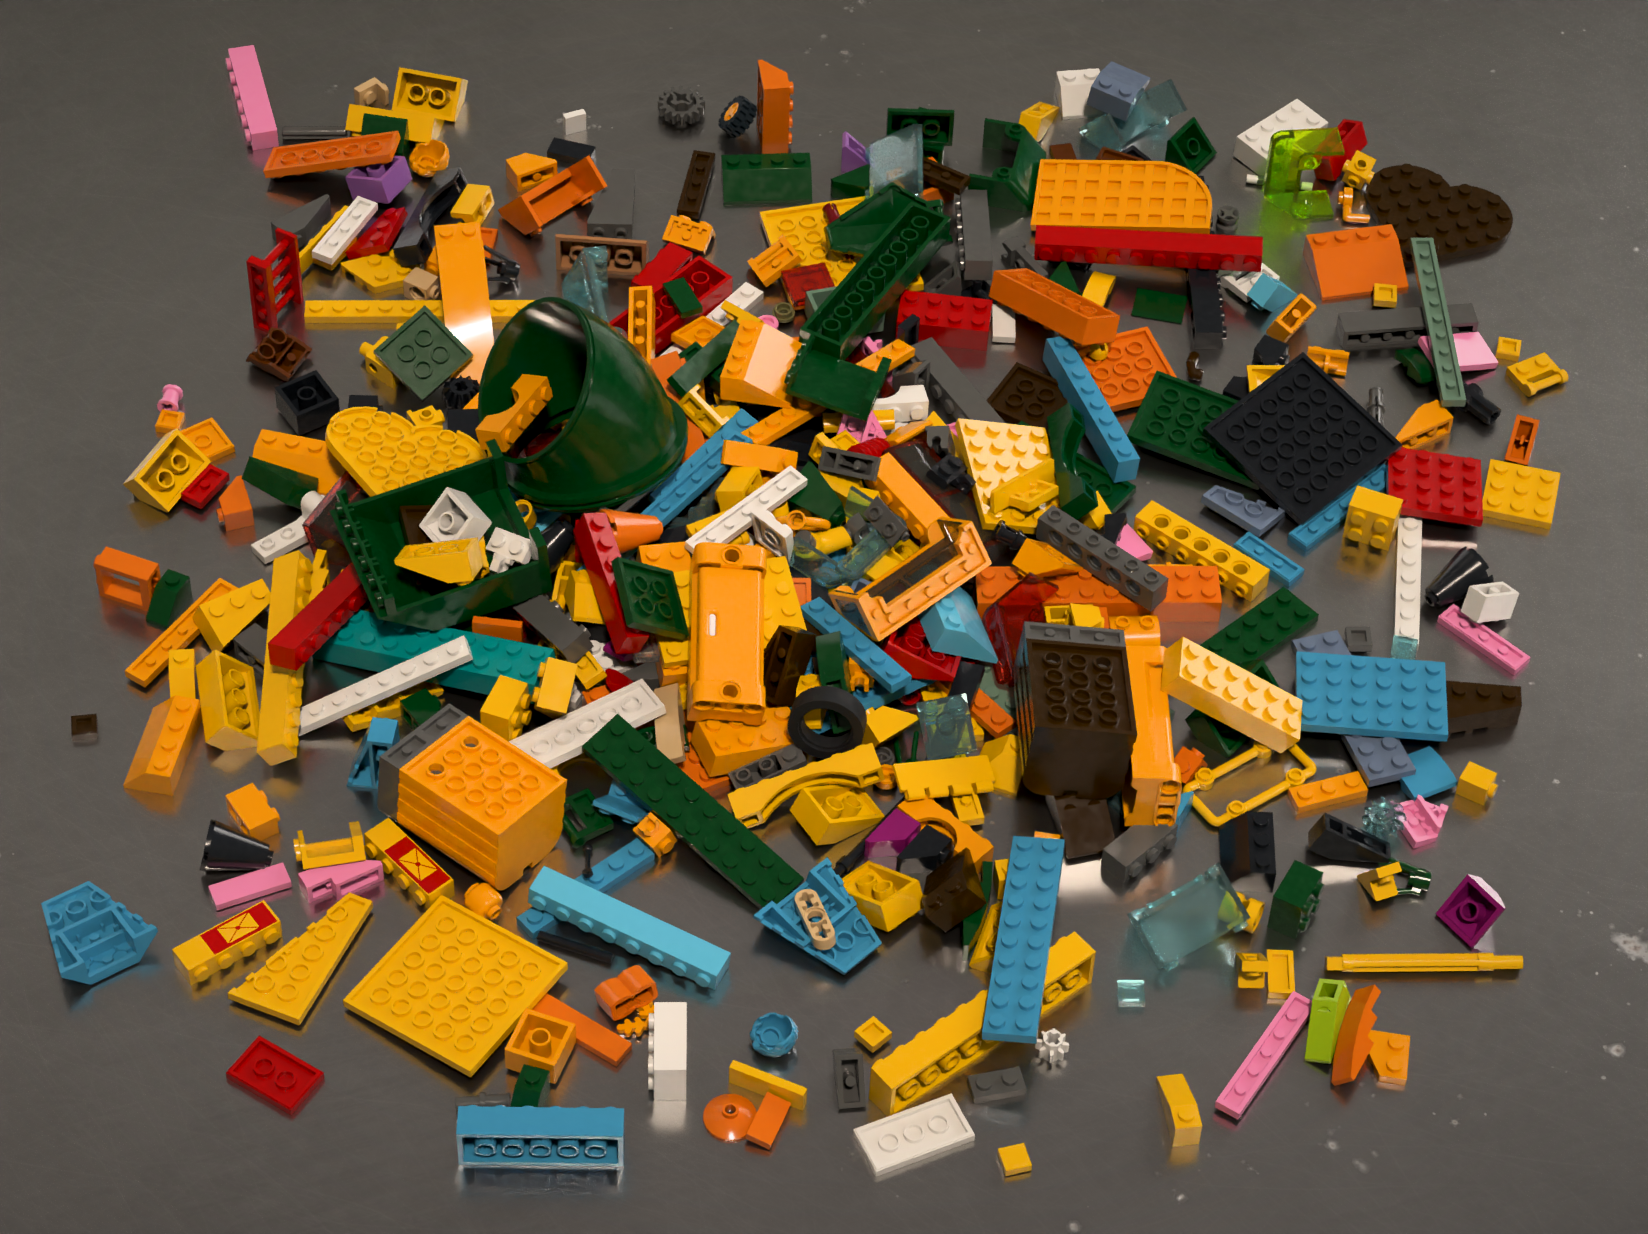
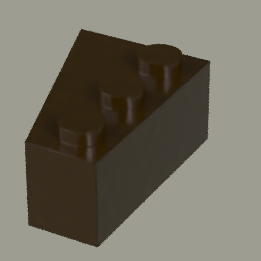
(785, 662)
(1481, 706)

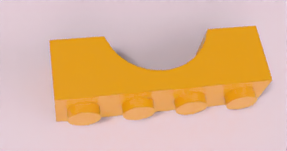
(530, 397)
(932, 814)

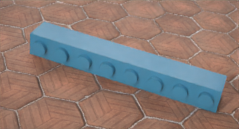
(1100, 422)

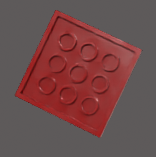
(1436, 486)

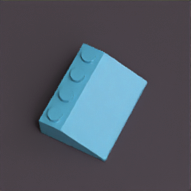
(956, 628)

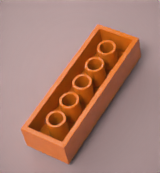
(1054, 306)

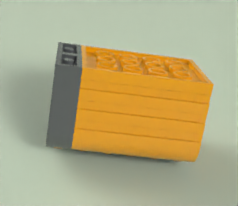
(473, 796)

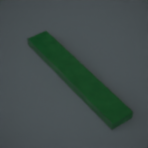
(704, 360)

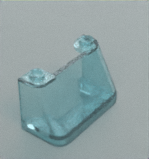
(897, 160)
(1189, 917)

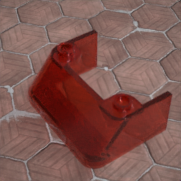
(1006, 619)

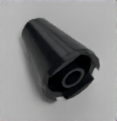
(558, 539)
(1454, 579)
(233, 850)

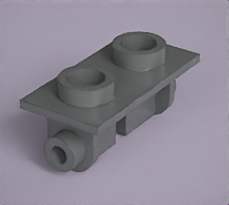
(886, 522)

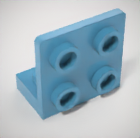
(622, 804)

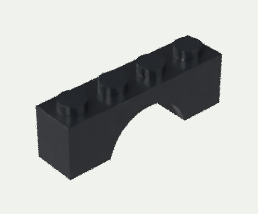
(1267, 352)

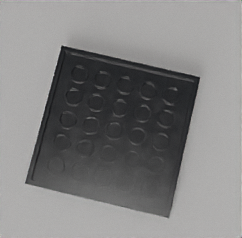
(1302, 439)

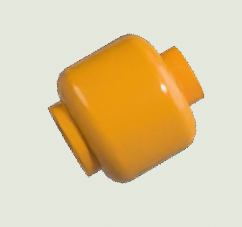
(483, 900)

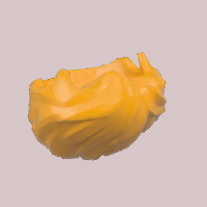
(429, 158)

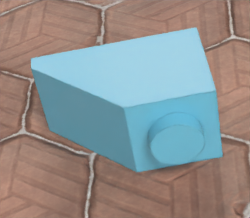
(1270, 293)

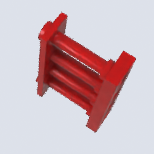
(262, 277)

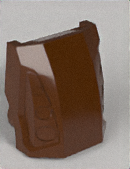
(279, 354)

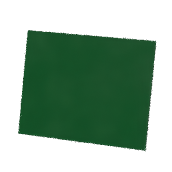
(1159, 305)

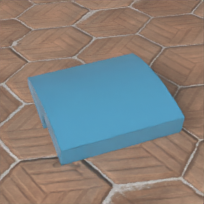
(1430, 777)

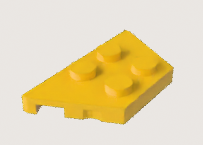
(378, 271)

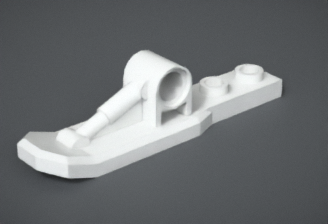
(288, 537)

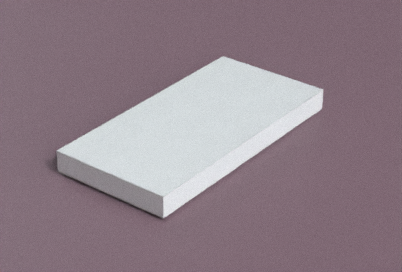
(913, 1134)

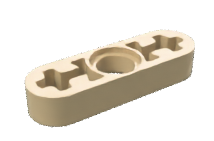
(814, 928)

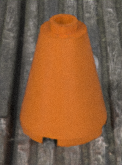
(633, 529)

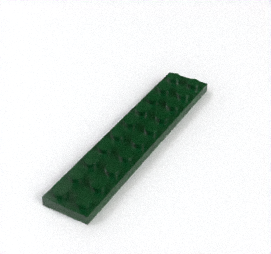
(691, 813)

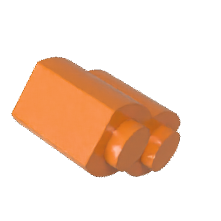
(626, 992)

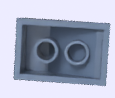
(1117, 90)

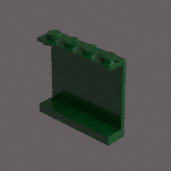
(835, 381)

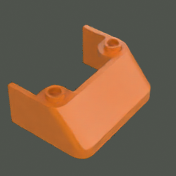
(554, 197)

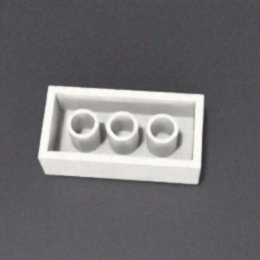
(1253, 144)

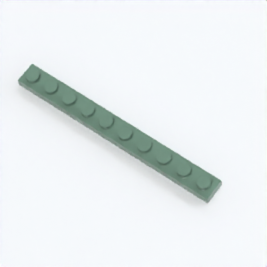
(1437, 323)

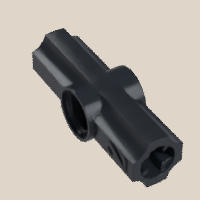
(1478, 404)

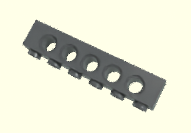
(1102, 558)

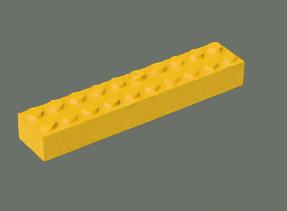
(957, 1039)

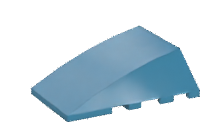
(852, 930)
(94, 934)

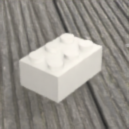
(667, 1050)

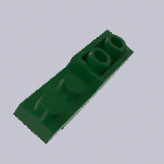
(834, 672)

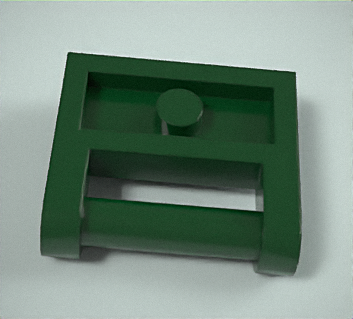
(589, 816)

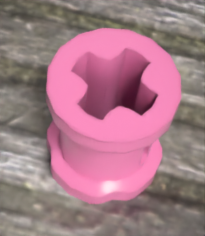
(170, 398)

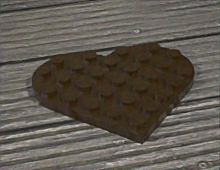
(1424, 205)

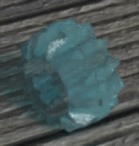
(1384, 809)

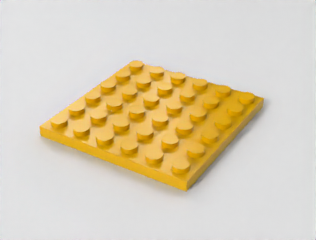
(805, 233)
(455, 985)

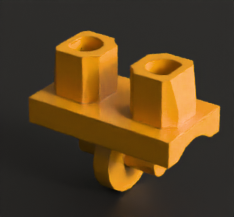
(1329, 360)

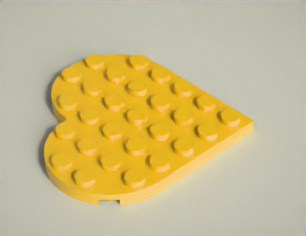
(392, 452)

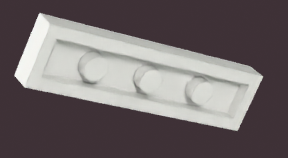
(344, 230)

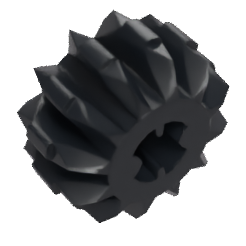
(459, 392)

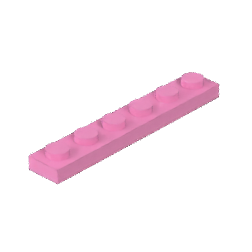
(1264, 1056)

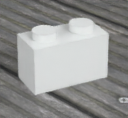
(1489, 602)

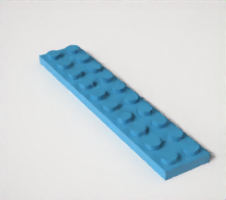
(1023, 940)

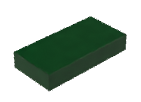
(682, 298)

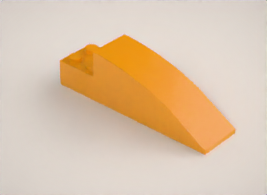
(465, 292)

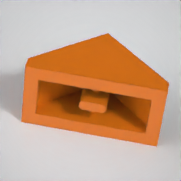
(1522, 439)

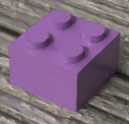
(379, 181)

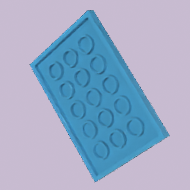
(1372, 696)

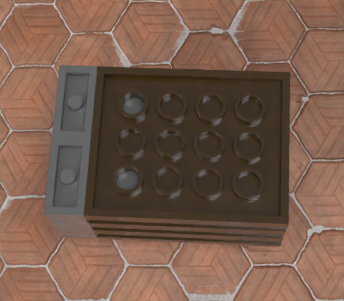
(1073, 709)

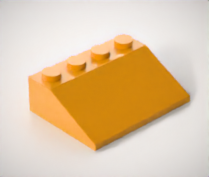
(758, 366)

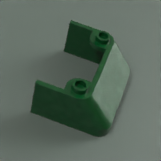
(1014, 186)

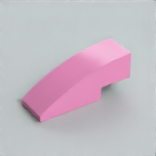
(339, 879)

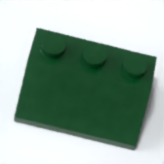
(936, 124)

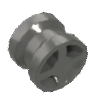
(1227, 219)

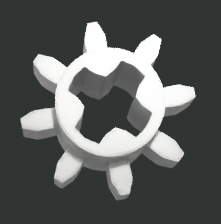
(1052, 1045)

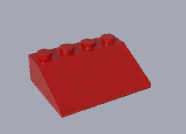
(913, 652)

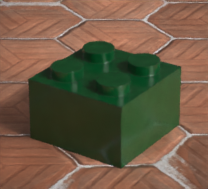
(1296, 900)

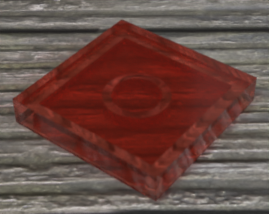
(805, 279)

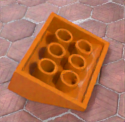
(1353, 260)

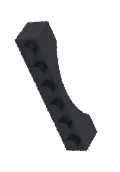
(441, 193)

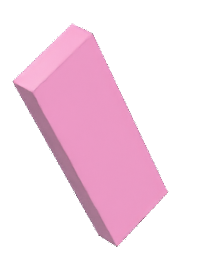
(249, 886)

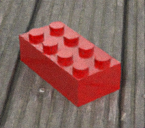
(948, 318)

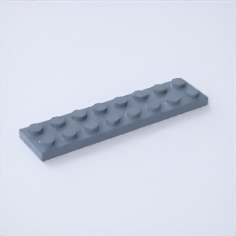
(1376, 758)

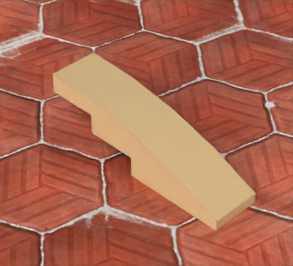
(669, 727)

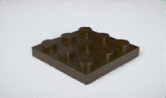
(1027, 397)

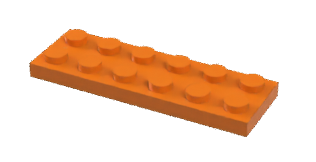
(332, 154)

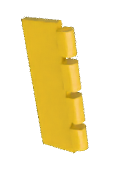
(939, 775)

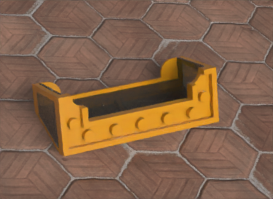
(917, 582)

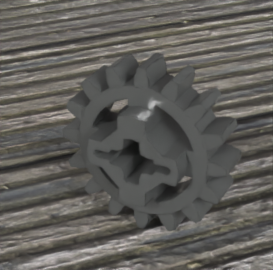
(681, 105)

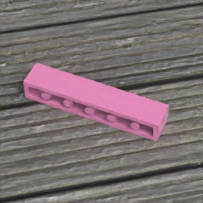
(252, 98)

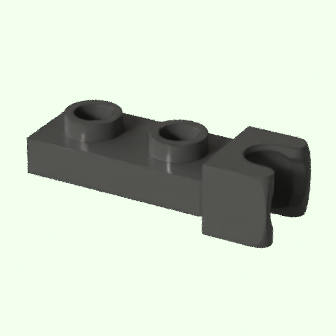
(1019, 256)

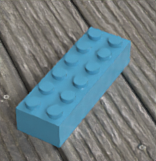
(540, 1136)

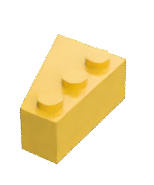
(231, 614)

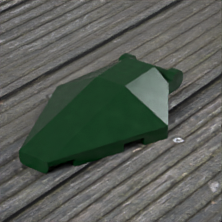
(865, 223)

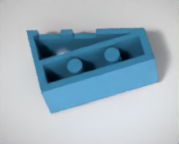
(379, 738)

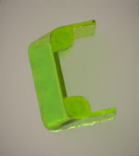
(1290, 154)

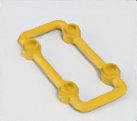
(1205, 779)

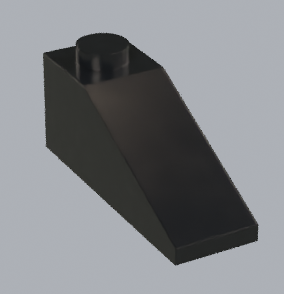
(1346, 842)

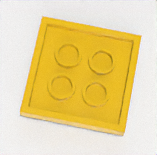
(1520, 494)

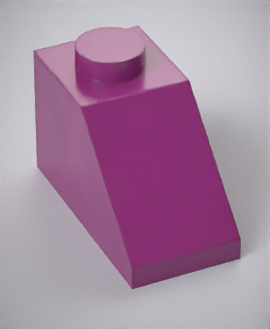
(892, 835)

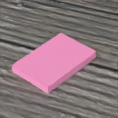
(1470, 349)

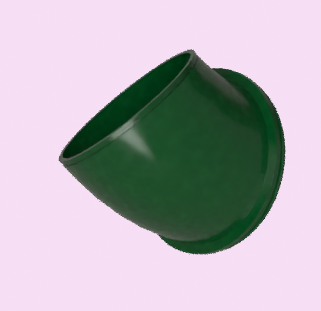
(621, 422)

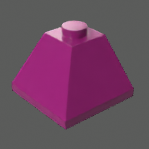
(1471, 909)

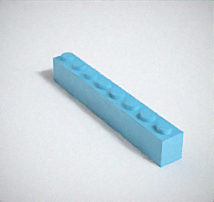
(629, 928)

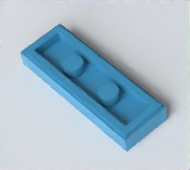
(1280, 566)

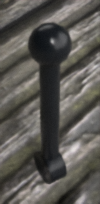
(587, 872)

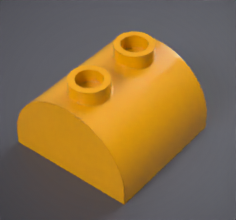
(1138, 629)

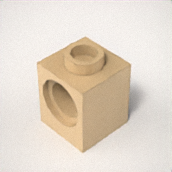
(421, 285)

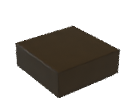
(84, 727)

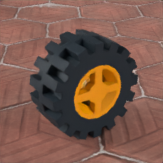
(737, 116)

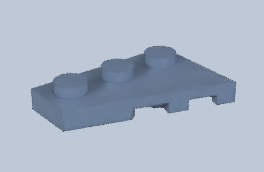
(1247, 514)

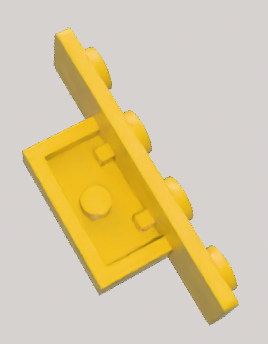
(306, 254)
(1027, 489)

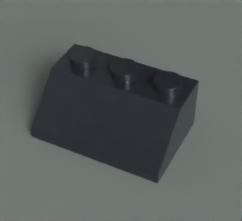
(1249, 851)

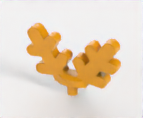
(639, 1025)

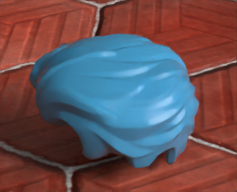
(773, 1034)

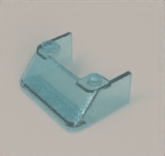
(1152, 110)
(855, 563)

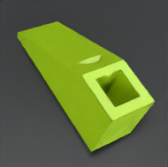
(1326, 1017)

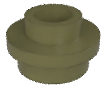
(783, 312)

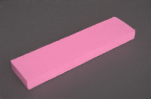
(1484, 640)

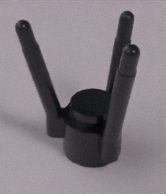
(507, 268)

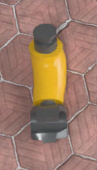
(839, 537)

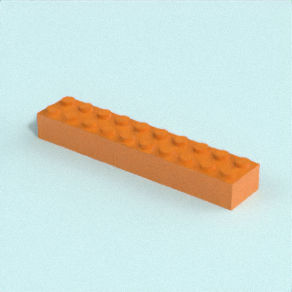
(1190, 596)

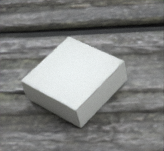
(574, 121)

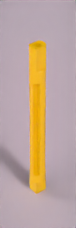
(1422, 962)

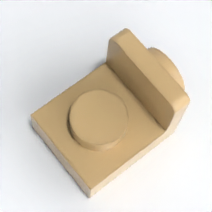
(370, 92)

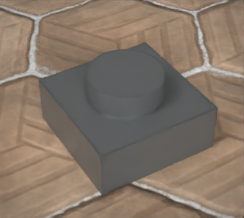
(1358, 639)

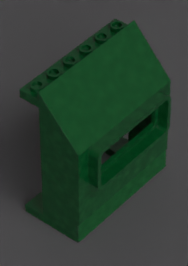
(376, 537)

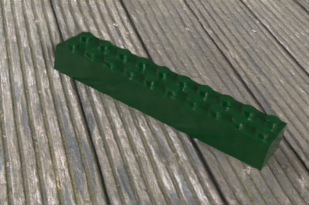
(876, 281)

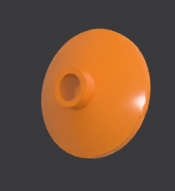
(725, 1125)

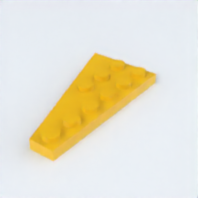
(303, 966)

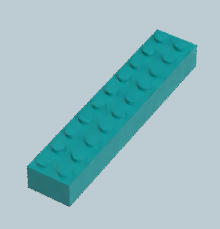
(383, 644)

